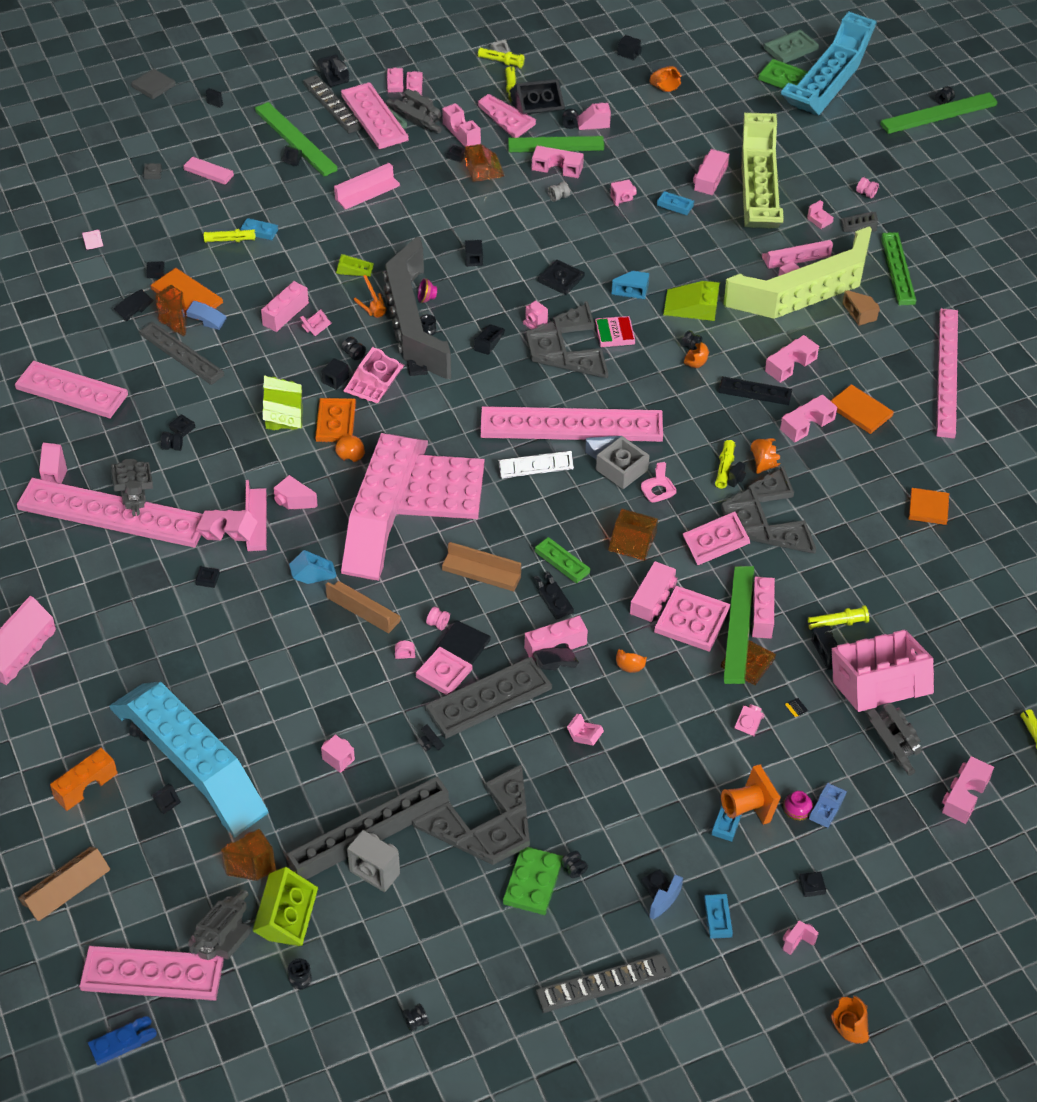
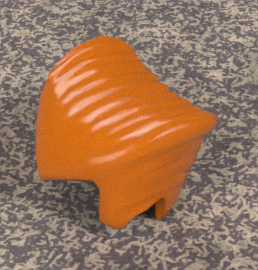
(666, 79)
(765, 454)
(851, 1020)

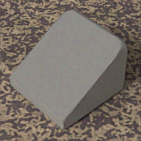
(500, 46)

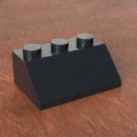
(537, 96)

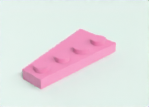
(506, 116)

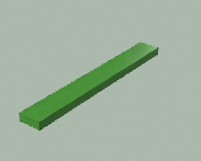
(938, 113)
(296, 139)
(739, 625)

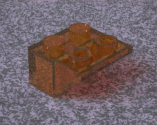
(482, 163)
(172, 309)
(633, 534)
(249, 857)

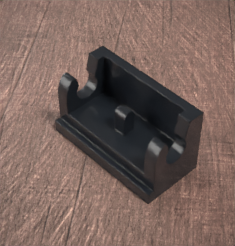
(824, 643)

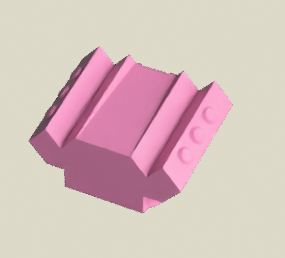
(374, 376)

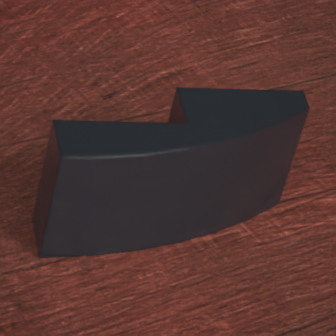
(133, 303)
(554, 657)

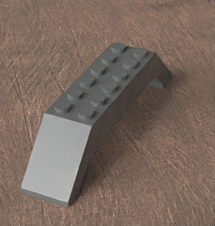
(413, 342)

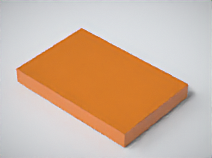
(861, 409)
(335, 419)

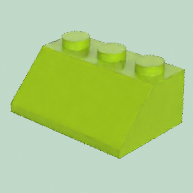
(285, 908)

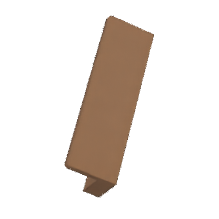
(482, 566)
(362, 606)
(65, 883)

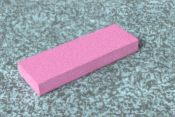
(208, 170)

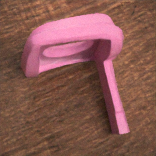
(659, 480)

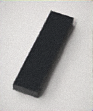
(755, 390)

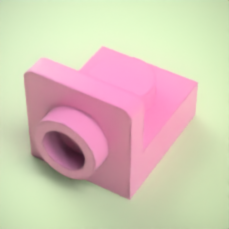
(819, 216)

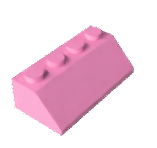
(23, 637)

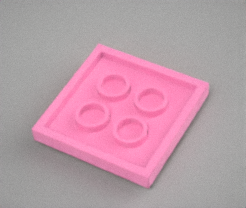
(692, 618)

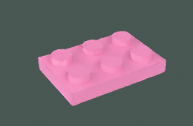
(716, 538)

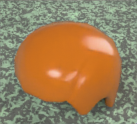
(697, 357)
(350, 448)
(630, 662)

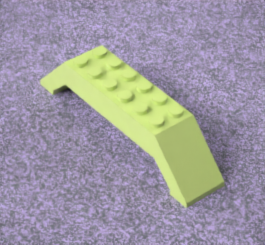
(760, 171)
(801, 286)

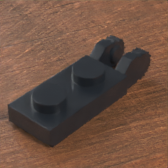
(553, 596)

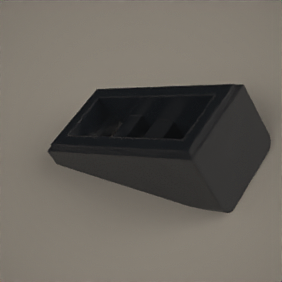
(486, 341)

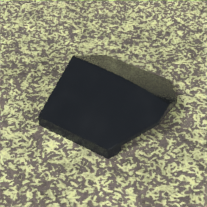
(333, 70)

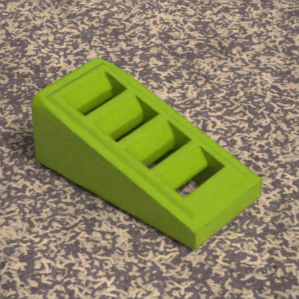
(349, 266)

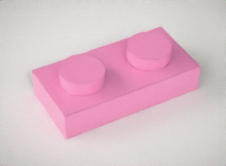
(395, 79)
(414, 81)

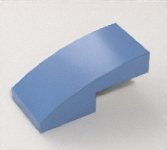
(210, 316)
(827, 805)
(664, 900)

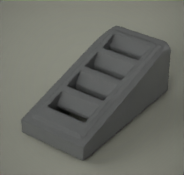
(860, 222)

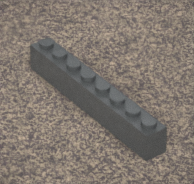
(381, 821)

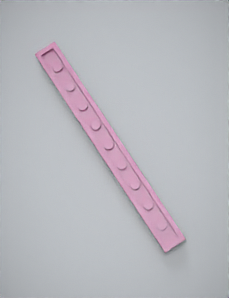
(947, 373)

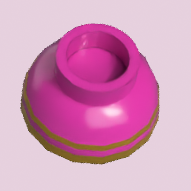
(426, 291)
(798, 805)

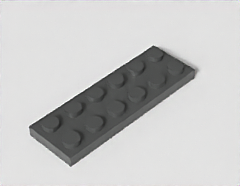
(488, 697)

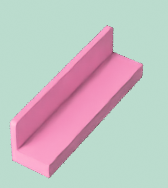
(365, 186)
(798, 254)
(257, 505)

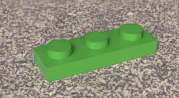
(562, 560)

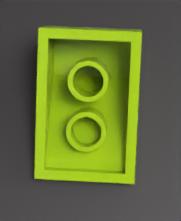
(693, 301)

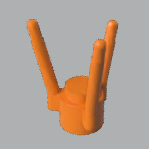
(377, 306)

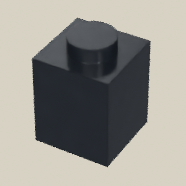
(629, 47)
(473, 253)
(335, 373)

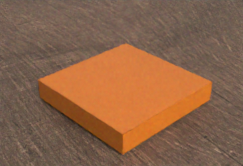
(929, 506)

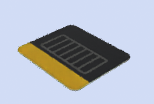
(796, 707)

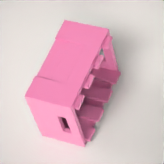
(882, 670)

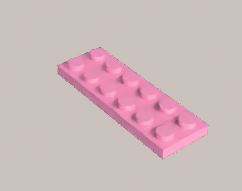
(374, 115)
(71, 389)
(151, 973)

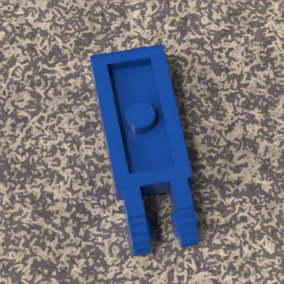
(121, 1040)

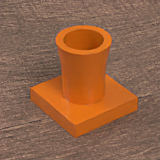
(756, 795)

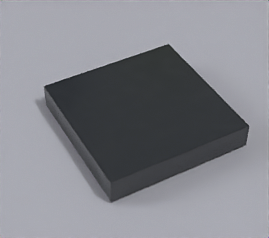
(561, 277)
(464, 641)

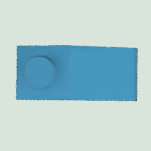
(631, 285)
(311, 568)

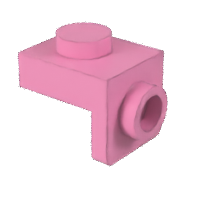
(316, 323)
(749, 719)
(584, 732)
(799, 932)

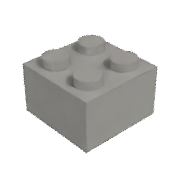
(622, 462)
(374, 860)

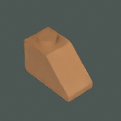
(861, 307)

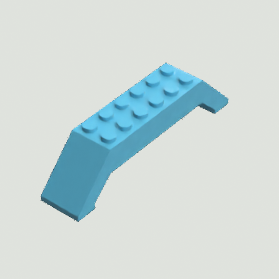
(833, 67)
(194, 753)

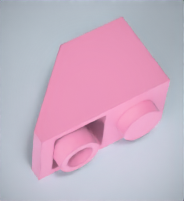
(52, 463)

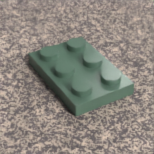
(791, 46)

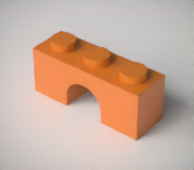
(69, 787)

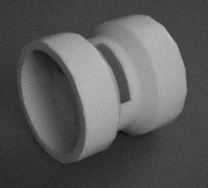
(560, 191)

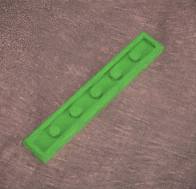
(577, 143)
(898, 269)

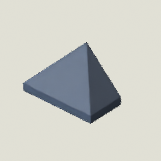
(598, 444)

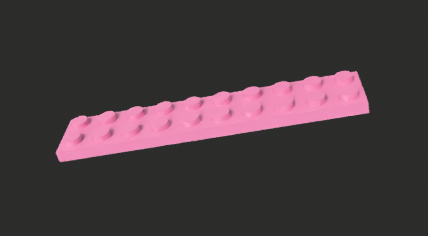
(571, 423)
(109, 513)

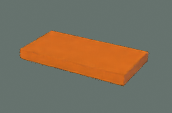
(191, 289)

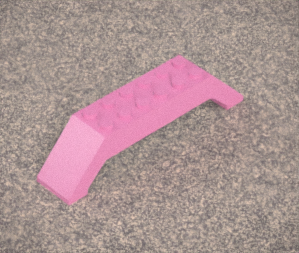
(378, 504)

